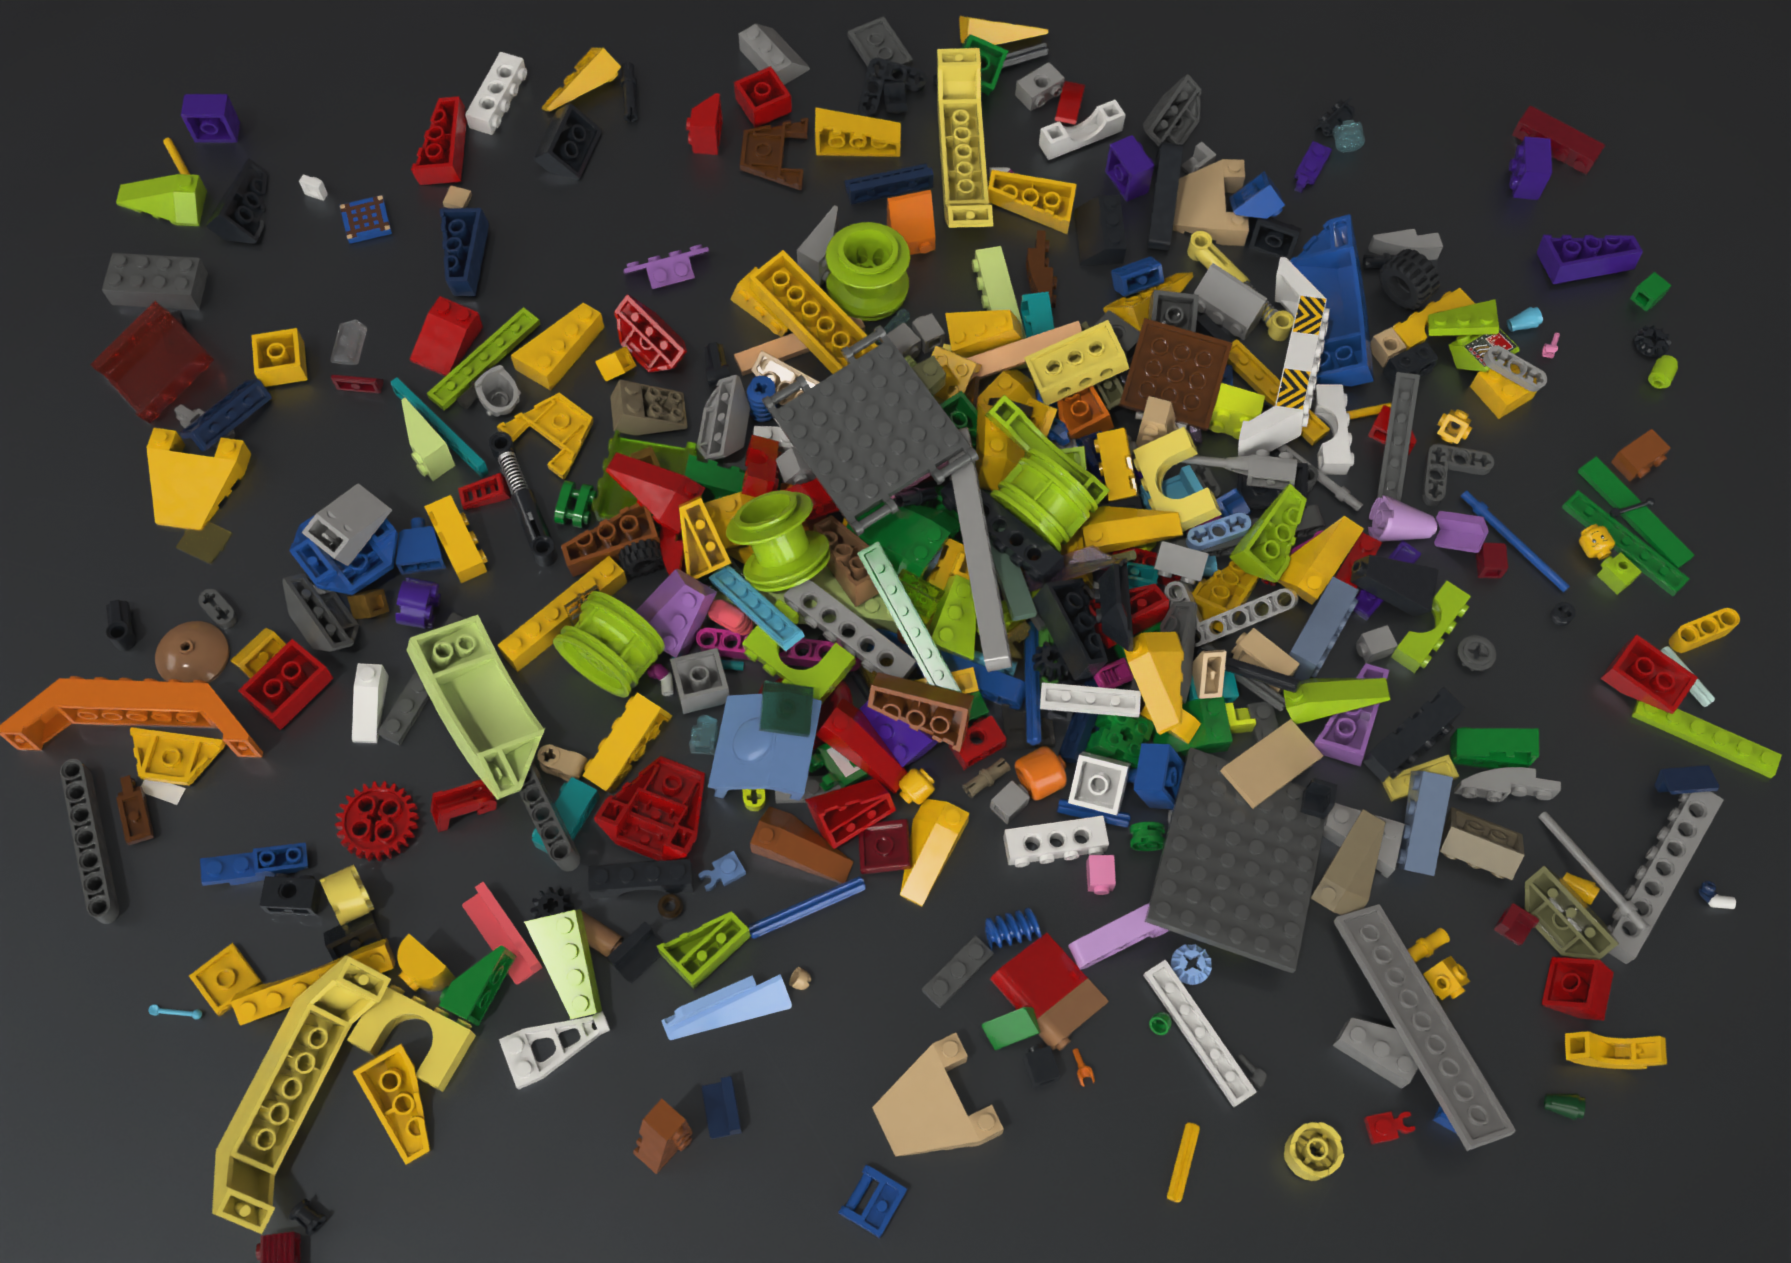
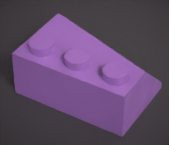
(678, 611)

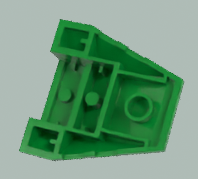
(910, 535)

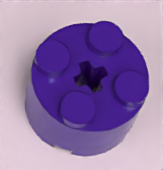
(417, 603)

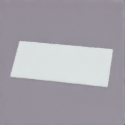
(165, 791)

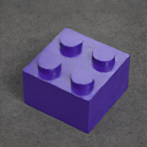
(210, 118)
(1129, 168)
(1531, 168)

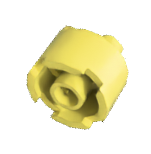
(347, 894)
(1328, 1153)

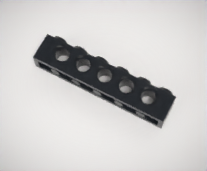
(1040, 570)

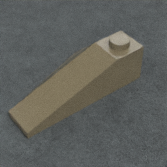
(1351, 872)

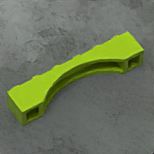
(1026, 435)

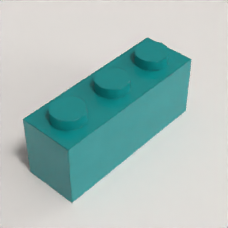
(574, 805)

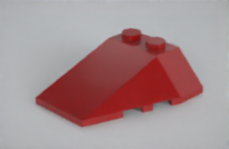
(656, 811)

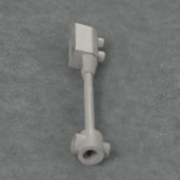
(1260, 468)

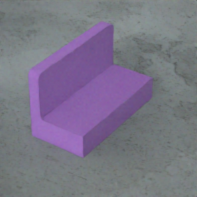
(1461, 531)

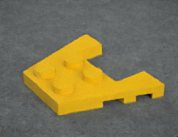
(558, 422)

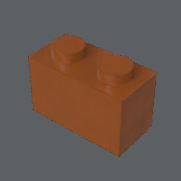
(1641, 455)

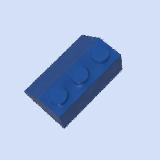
(1257, 198)

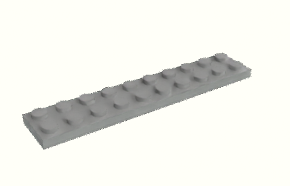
(1424, 1028)

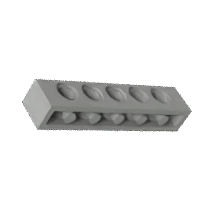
(798, 595)

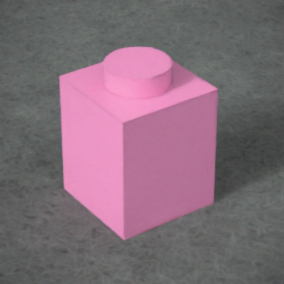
(1100, 874)

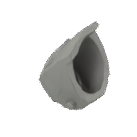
(497, 391)

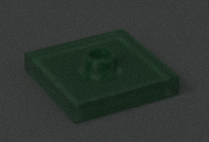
(786, 709)

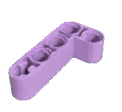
(1113, 938)

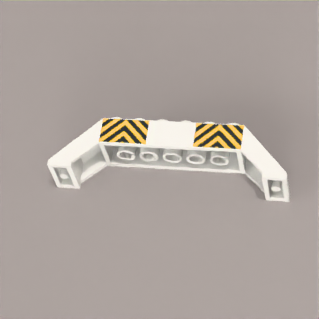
(1300, 368)

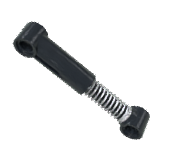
(523, 500)

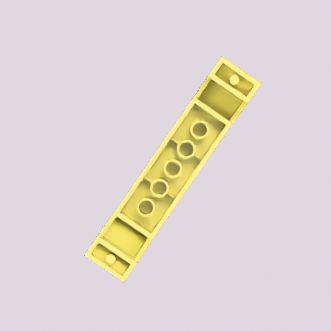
(962, 139)
(286, 1088)

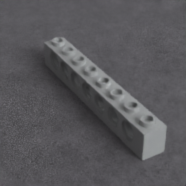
(1705, 808)

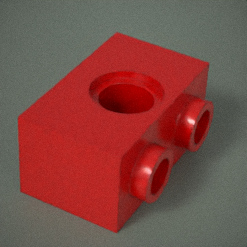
(992, 738)

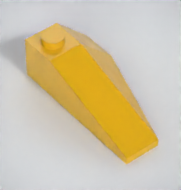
(592, 71)
(1125, 528)
(1319, 559)
(1158, 674)

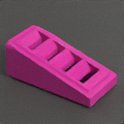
(1114, 674)

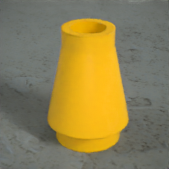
(1584, 888)

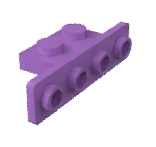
(668, 270)

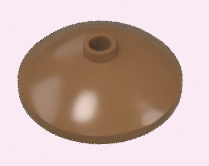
(203, 659)

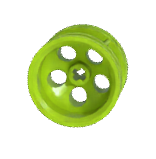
(609, 644)

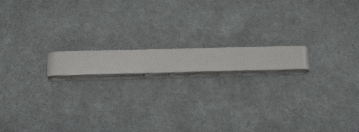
(980, 564)

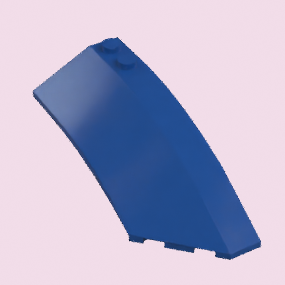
(1334, 269)

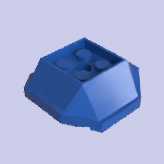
(329, 574)

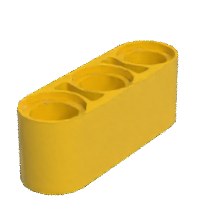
(1710, 623)

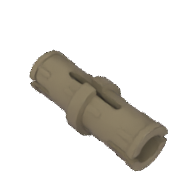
(986, 777)

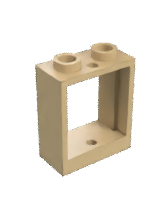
(1260, 651)

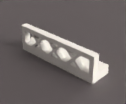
(1090, 700)

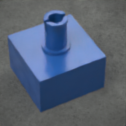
(1157, 775)

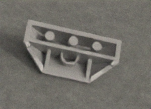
(724, 420)

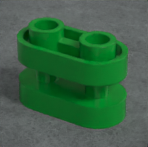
(581, 514)

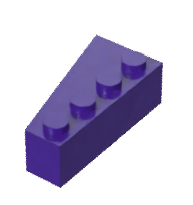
(1587, 257)

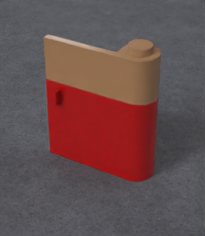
(1053, 987)

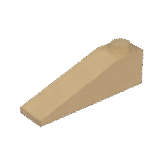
(780, 373)

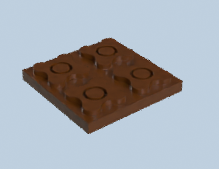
(1178, 369)

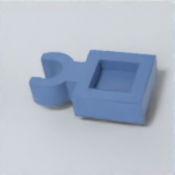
(726, 870)

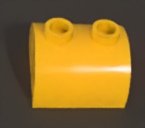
(421, 967)

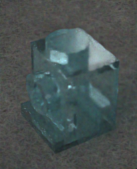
(704, 735)

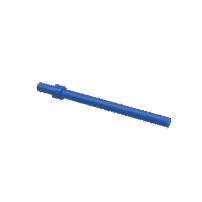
(1481, 509)

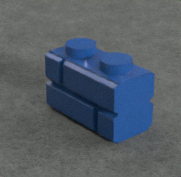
(1137, 276)

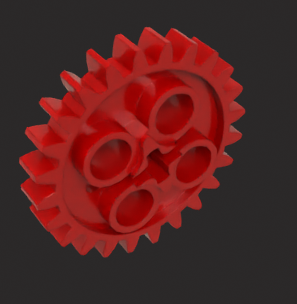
(399, 823)

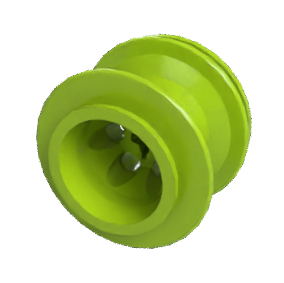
(868, 270)
(781, 547)

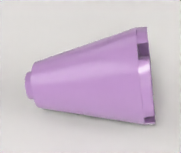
(1399, 521)

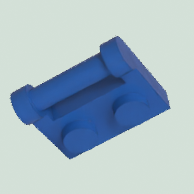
(880, 1206)

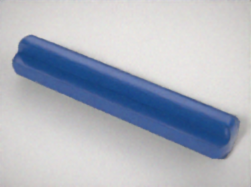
(1121, 819)

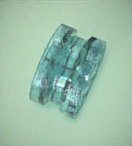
(1349, 136)

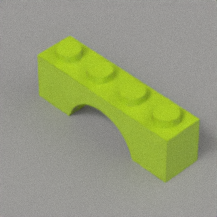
(1415, 647)

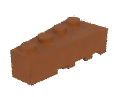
(609, 538)

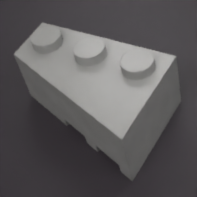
(1341, 820)

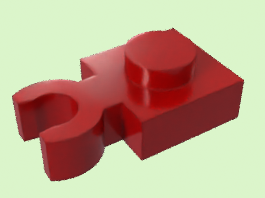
(1385, 1128)

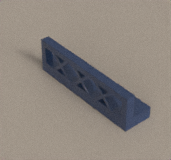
(889, 183)
(227, 414)
(1079, 731)

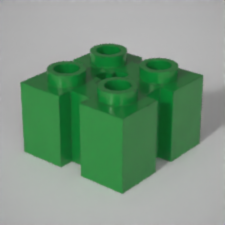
(1120, 737)

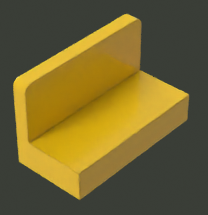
(258, 652)

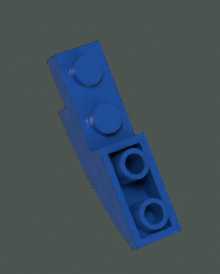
(254, 865)

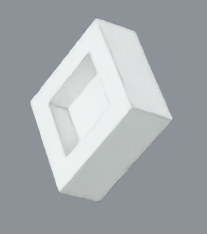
(313, 187)

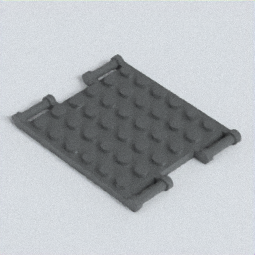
(869, 430)

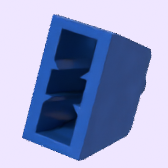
(419, 549)

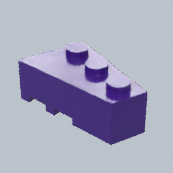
(903, 742)

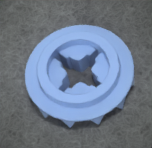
(1191, 976)

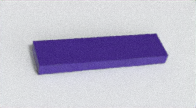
(1368, 602)

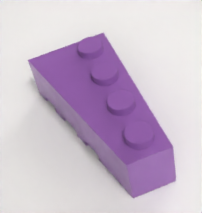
(1348, 732)

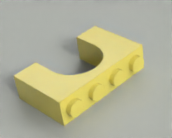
(1155, 460)
(449, 1037)

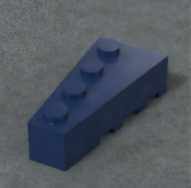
(463, 246)

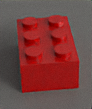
(286, 684)

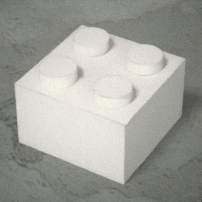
(1099, 783)

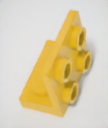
(957, 370)

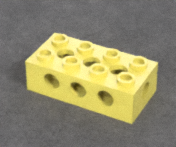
(1077, 363)

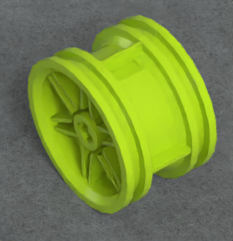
(1045, 498)

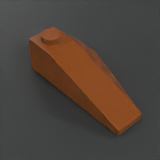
(793, 843)

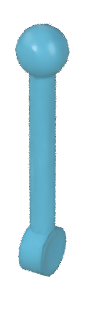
(155, 1010)

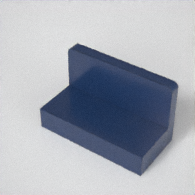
(1686, 780)
(721, 1108)

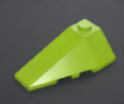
(171, 197)
(1268, 543)
(1333, 696)

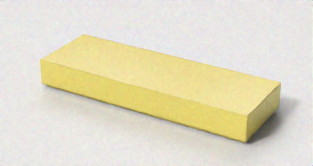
(1399, 786)

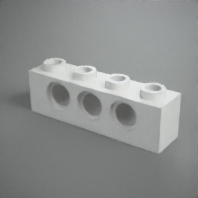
(496, 93)
(1091, 828)

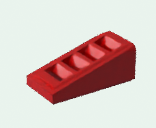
(486, 499)

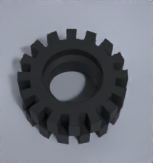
(641, 558)

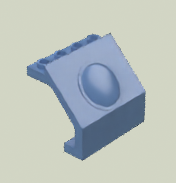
(759, 758)

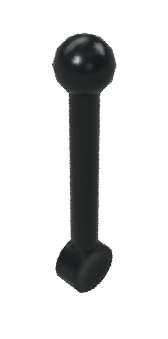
(1615, 512)

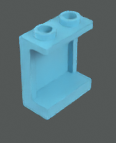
(1175, 487)

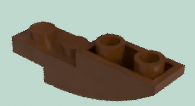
(1038, 273)

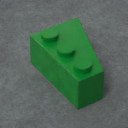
(1494, 747)

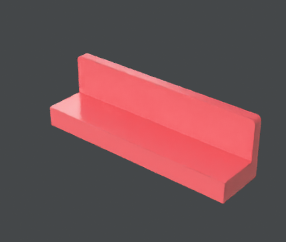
(499, 930)

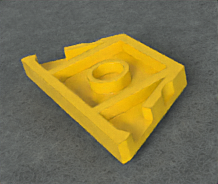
(172, 756)

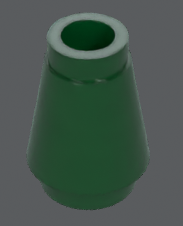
(1566, 1105)

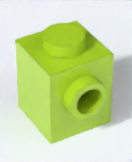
(1618, 572)

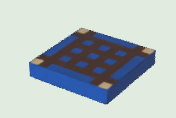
(365, 219)

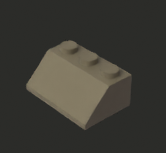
(1482, 844)

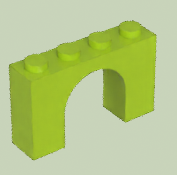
(823, 676)

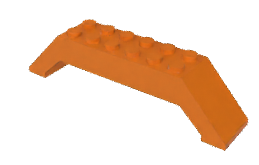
(127, 704)

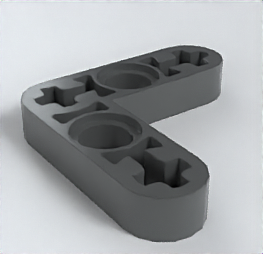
(1447, 463)

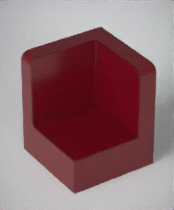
(1492, 560)
(1516, 924)

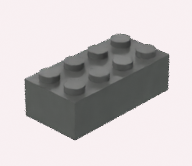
(151, 278)
(1174, 309)

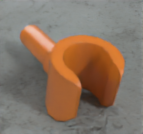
(1083, 1071)

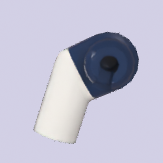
(1708, 893)

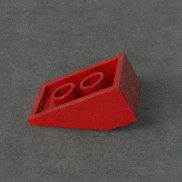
(446, 336)
(1649, 675)

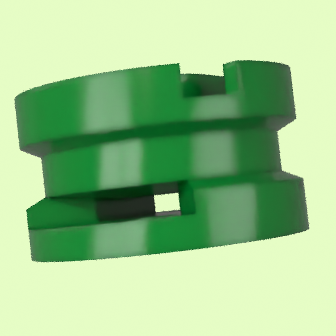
(1147, 836)

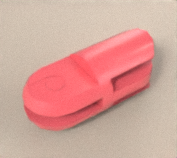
(730, 617)

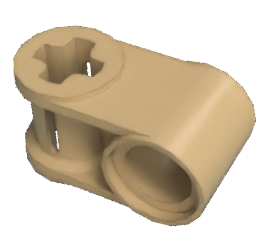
(565, 763)

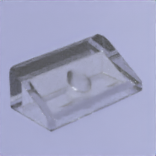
(349, 343)

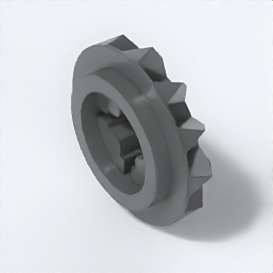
(1486, 651)

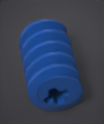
(758, 389)
(1011, 927)

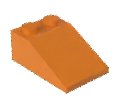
(914, 220)

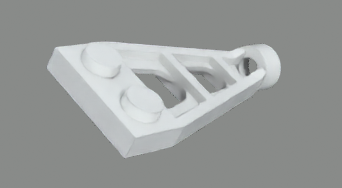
(521, 1057)

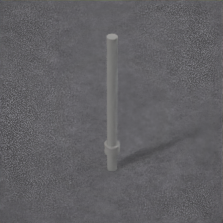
(1341, 493)
(1626, 907)

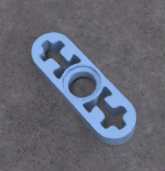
(1224, 523)

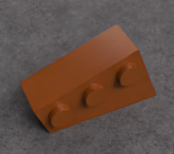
(662, 1134)

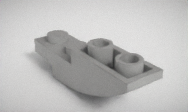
(1500, 782)

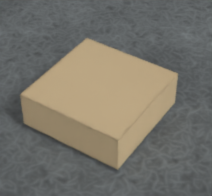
(457, 197)

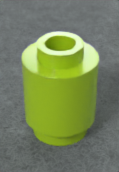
(1663, 372)

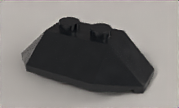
(1115, 605)

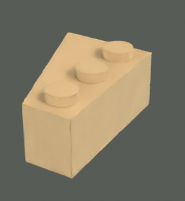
(1156, 421)

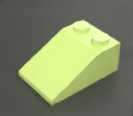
(428, 447)

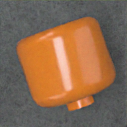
(1041, 772)

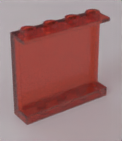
(153, 361)

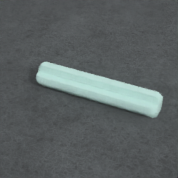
(1698, 690)

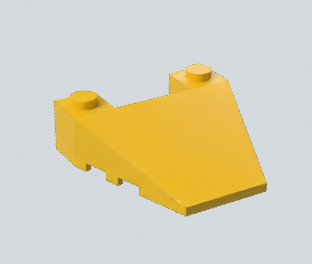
(190, 485)

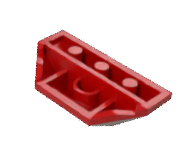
(648, 336)

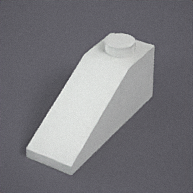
(368, 702)

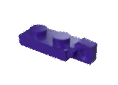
(1311, 165)

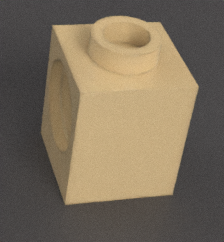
(1382, 342)

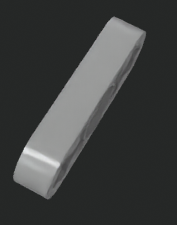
(1527, 382)

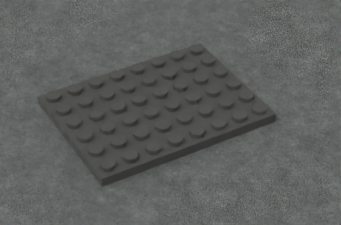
(1236, 870)

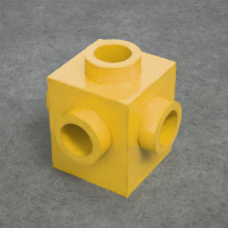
(1453, 434)
(1447, 978)

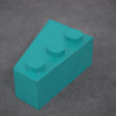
(1036, 313)

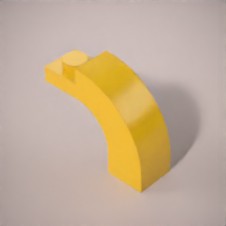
(1615, 1053)

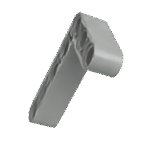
(1228, 617)

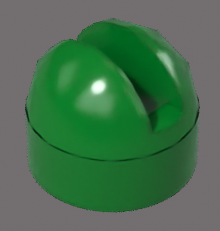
(1162, 1026)

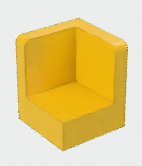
(615, 363)
(960, 566)

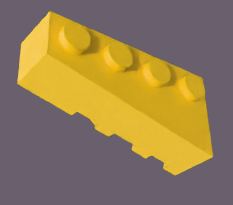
(559, 346)

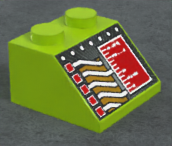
(1470, 349)

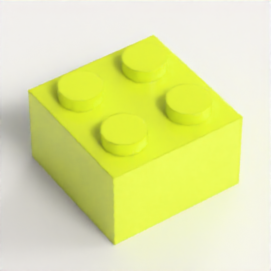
(1233, 408)

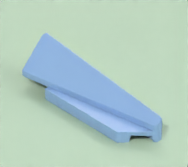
(728, 1006)

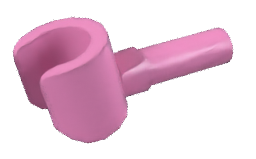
(1550, 349)

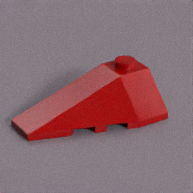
(655, 488)
(857, 740)

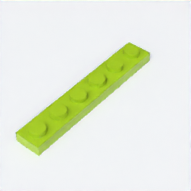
(484, 357)
(1710, 738)

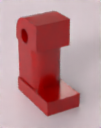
(461, 801)

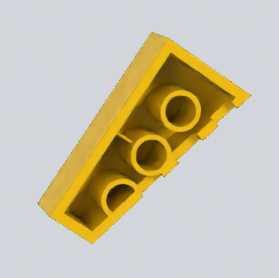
(855, 135)
(1034, 198)
(625, 743)

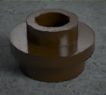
(668, 899)

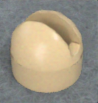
(800, 979)

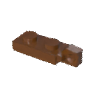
(134, 812)

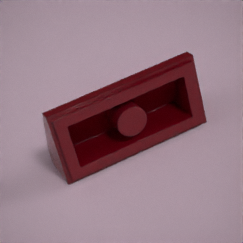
(357, 384)

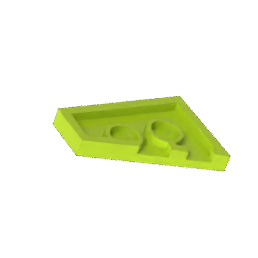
(1466, 320)

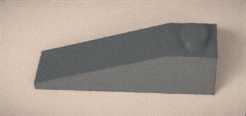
(1181, 619)

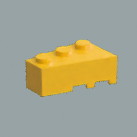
(982, 331)

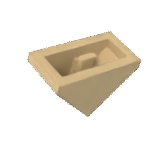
(1209, 673)

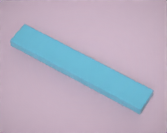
(756, 607)

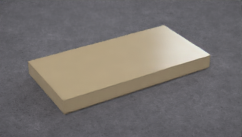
(1271, 763)

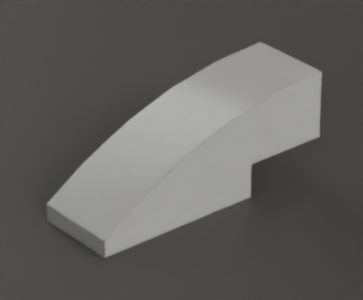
(1394, 242)

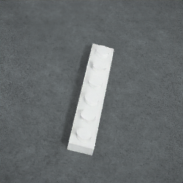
(1199, 1033)

